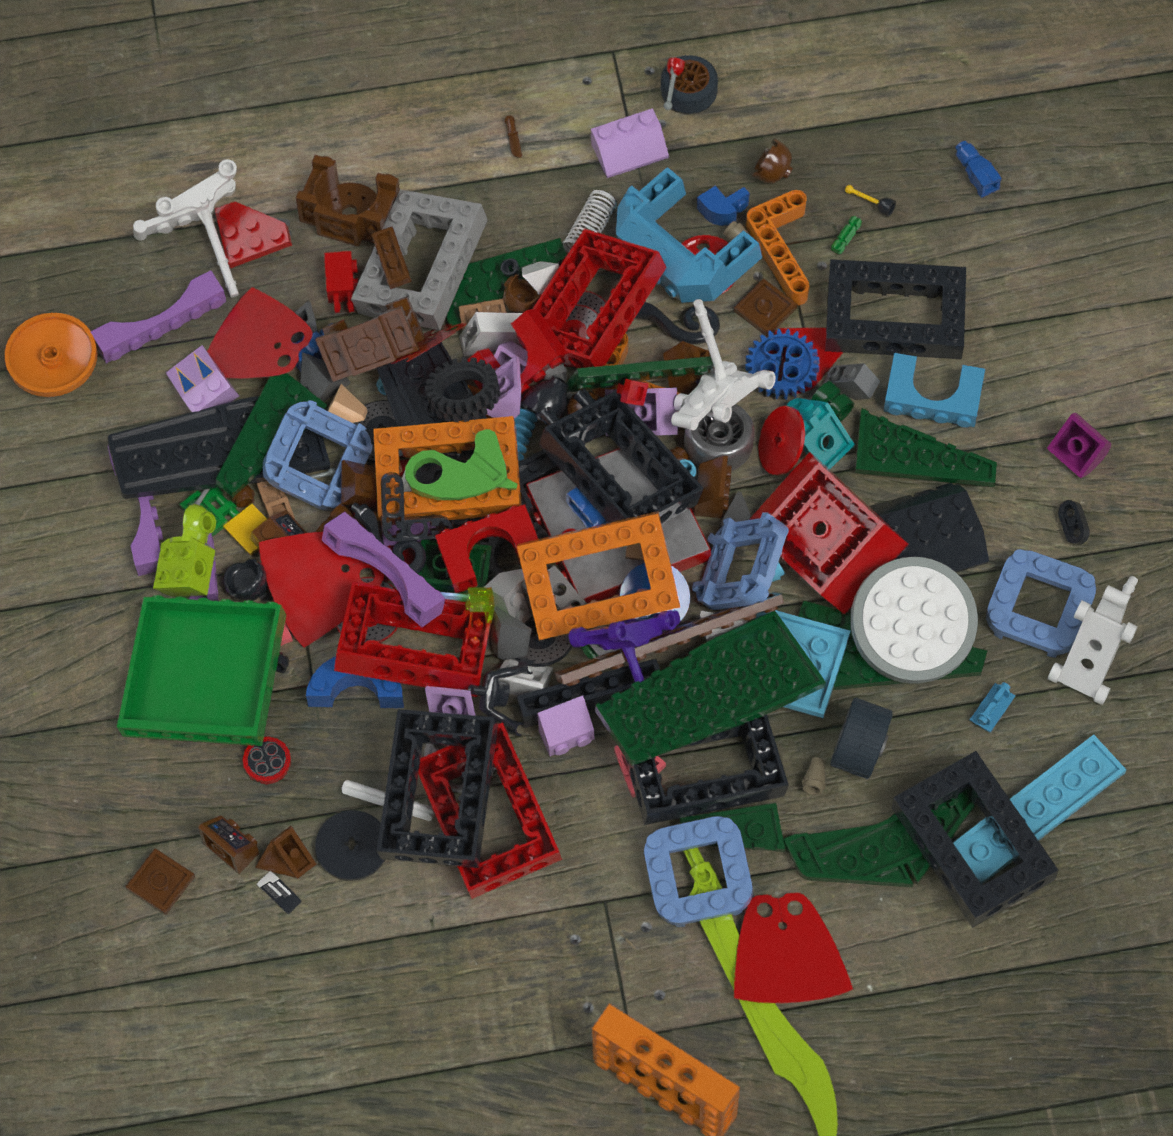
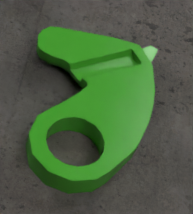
(461, 480)

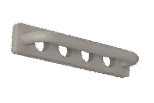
(567, 598)

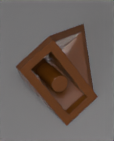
(286, 855)

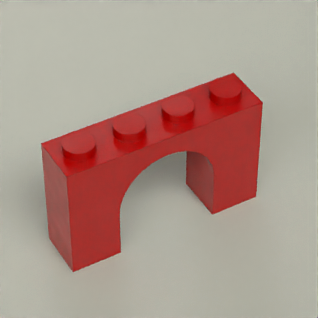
(542, 348)
(457, 543)

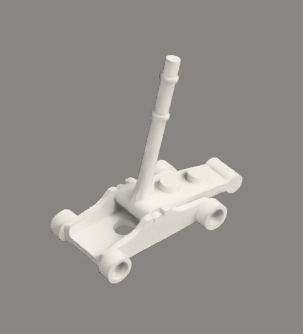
(196, 205)
(716, 389)
(1098, 641)

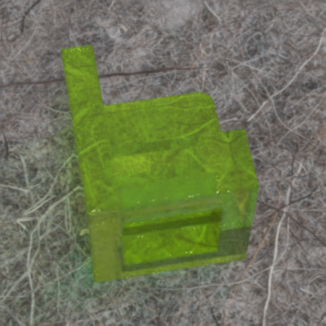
(481, 600)

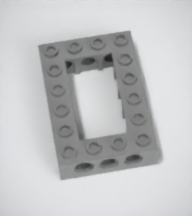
(464, 227)

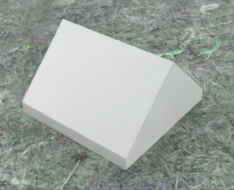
(527, 683)

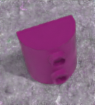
(1079, 445)

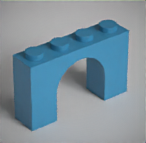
(905, 400)

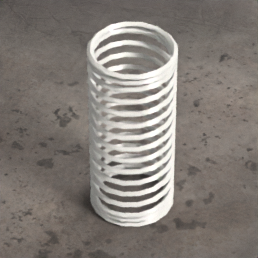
(598, 204)

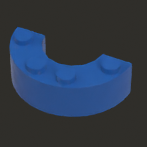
(327, 684)

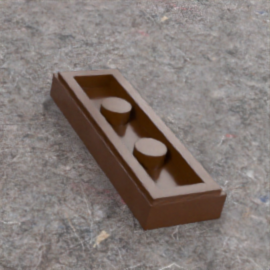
(391, 257)

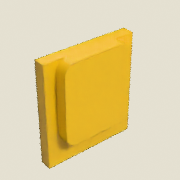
(242, 526)

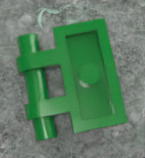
(213, 495)

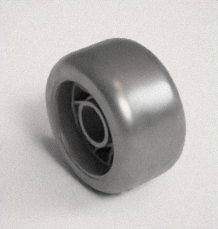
(719, 438)

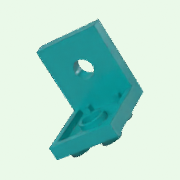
(821, 422)

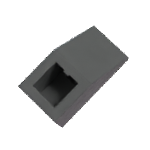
(853, 380)

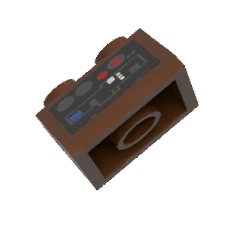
(275, 527)
(229, 843)

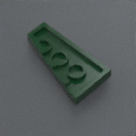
(757, 824)

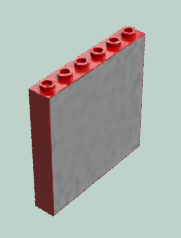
(602, 573)

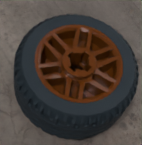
(692, 89)

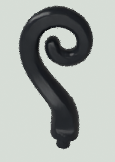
(656, 316)
(370, 520)

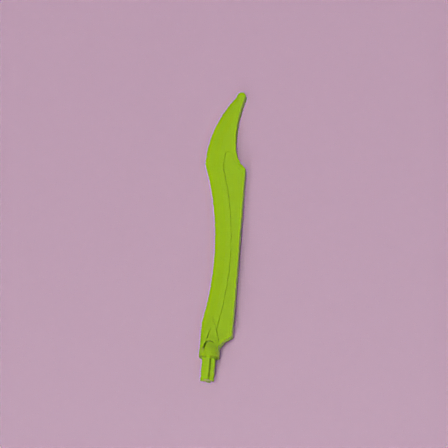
(783, 1046)

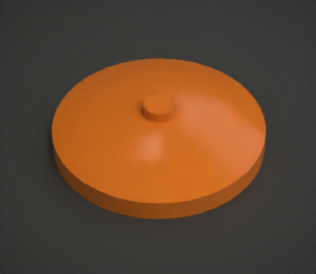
(51, 354)

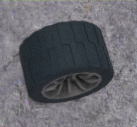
(862, 738)

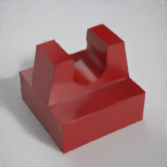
(633, 392)

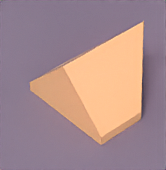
(347, 406)

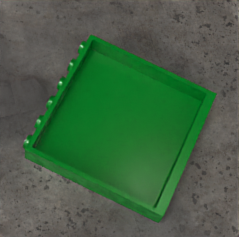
(202, 670)

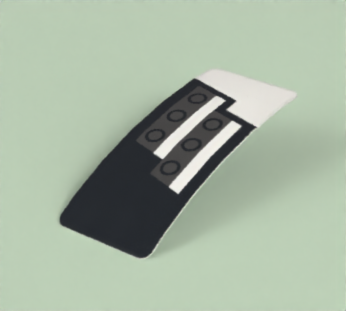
(279, 892)

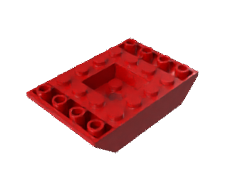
(854, 536)

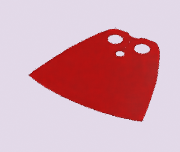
(248, 337)
(310, 583)
(787, 963)

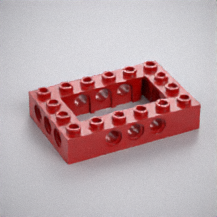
(591, 251)
(406, 665)
(540, 849)

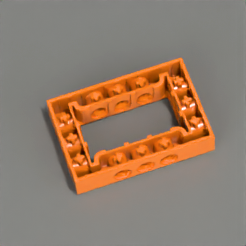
(446, 438)
(640, 529)
(709, 1095)

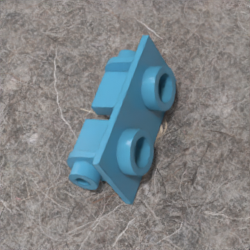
(993, 707)

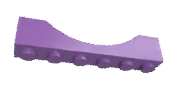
(119, 338)
(350, 539)
(146, 543)

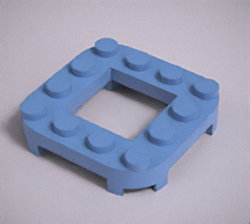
(299, 485)
(752, 588)
(1029, 631)
(705, 905)

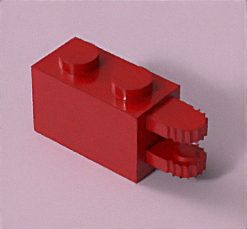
(340, 278)

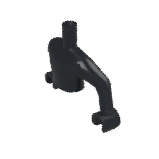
(496, 693)

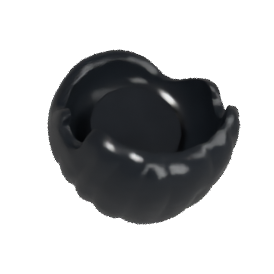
(246, 580)

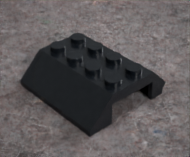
(938, 526)

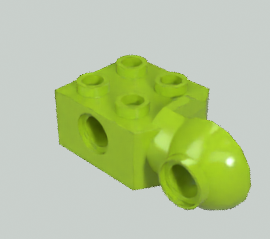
(187, 560)

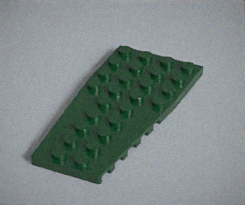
(711, 690)

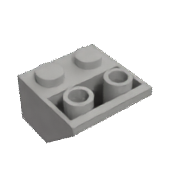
(512, 594)

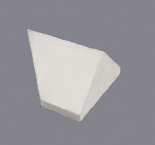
(539, 274)

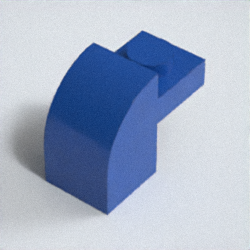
(719, 209)

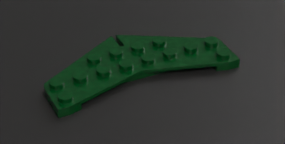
(871, 852)

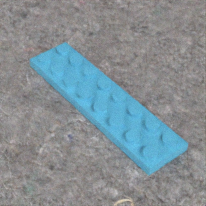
(1044, 804)

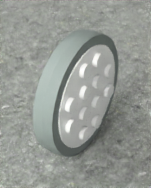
(914, 620)

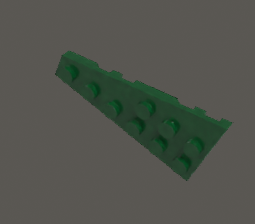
(486, 281)
(611, 375)
(255, 438)
(911, 454)

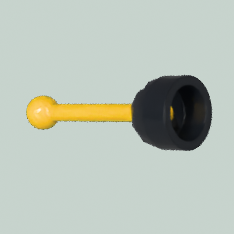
(885, 205)

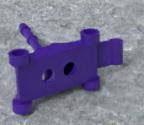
(626, 636)

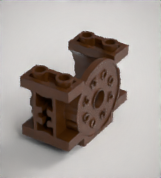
(318, 207)
(371, 343)

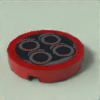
(267, 762)

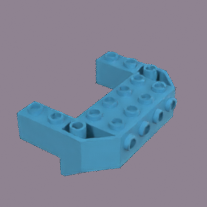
(686, 275)

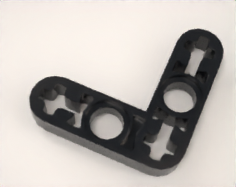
(405, 523)

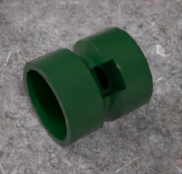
(840, 403)

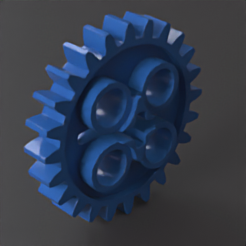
(804, 366)

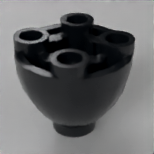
(547, 394)

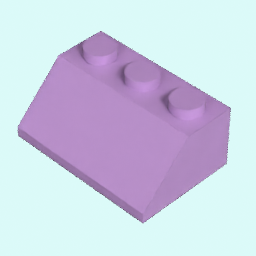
(629, 143)

